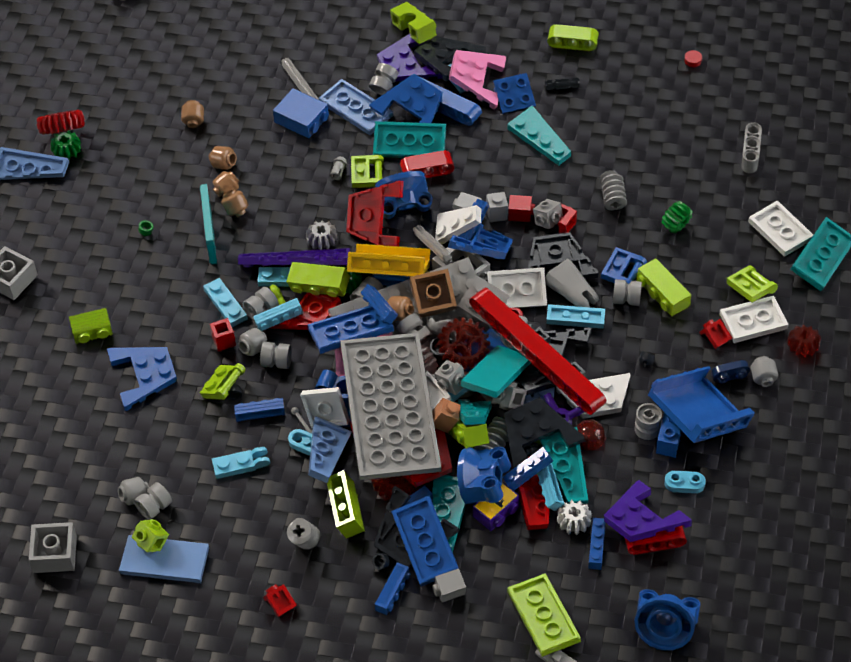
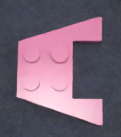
(469, 72)

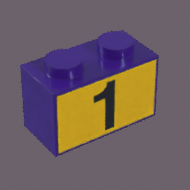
(494, 514)

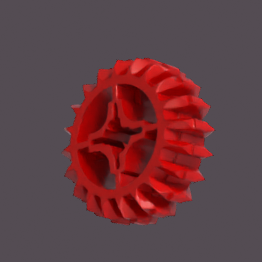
(60, 122)

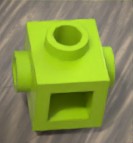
(150, 535)

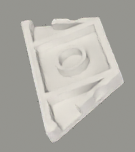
(614, 390)

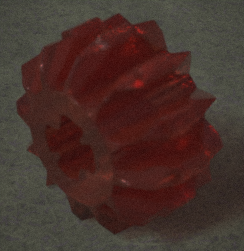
(804, 340)

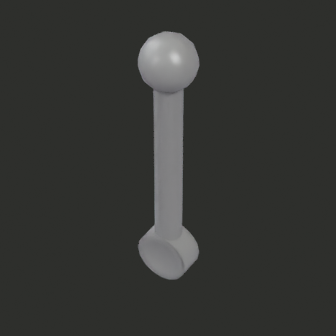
(294, 411)

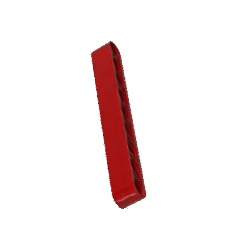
(538, 351)

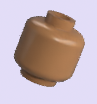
(192, 113)
(222, 157)
(225, 183)
(234, 203)
(402, 305)

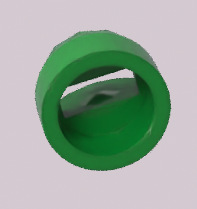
(148, 228)

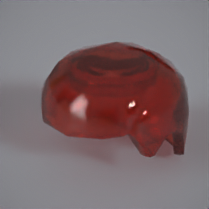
(593, 434)

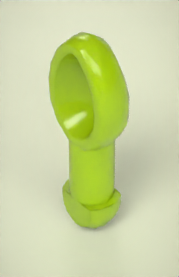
(275, 289)

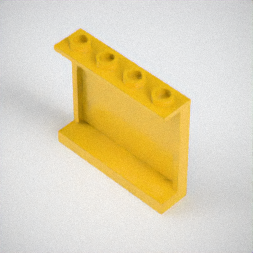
(388, 260)

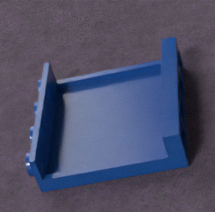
(698, 405)

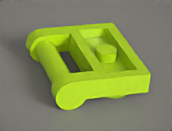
(361, 170)
(748, 286)
(222, 381)

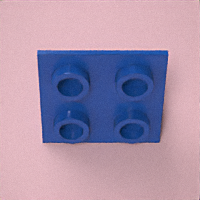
(514, 93)

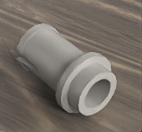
(339, 165)

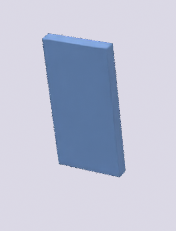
(353, 106)
(175, 561)

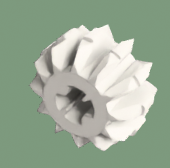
(574, 517)

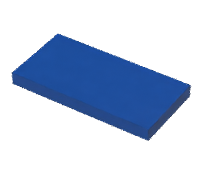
(347, 326)
(424, 540)

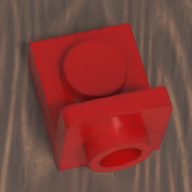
(568, 219)
(716, 332)
(279, 599)

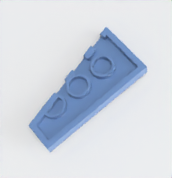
(27, 165)
(326, 448)

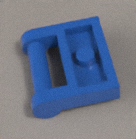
(619, 263)

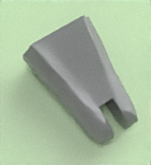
(571, 284)

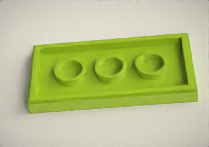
(544, 615)

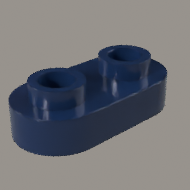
(730, 371)

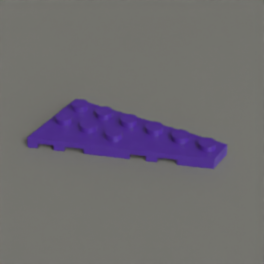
(317, 257)

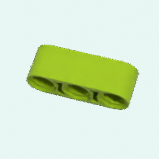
(573, 37)

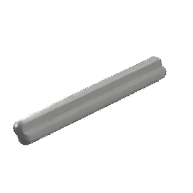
(297, 77)
(432, 243)

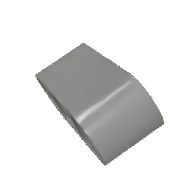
(751, 147)

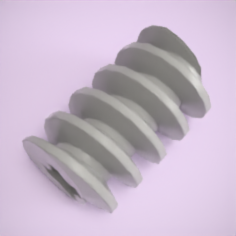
(613, 190)
(496, 433)
(303, 533)

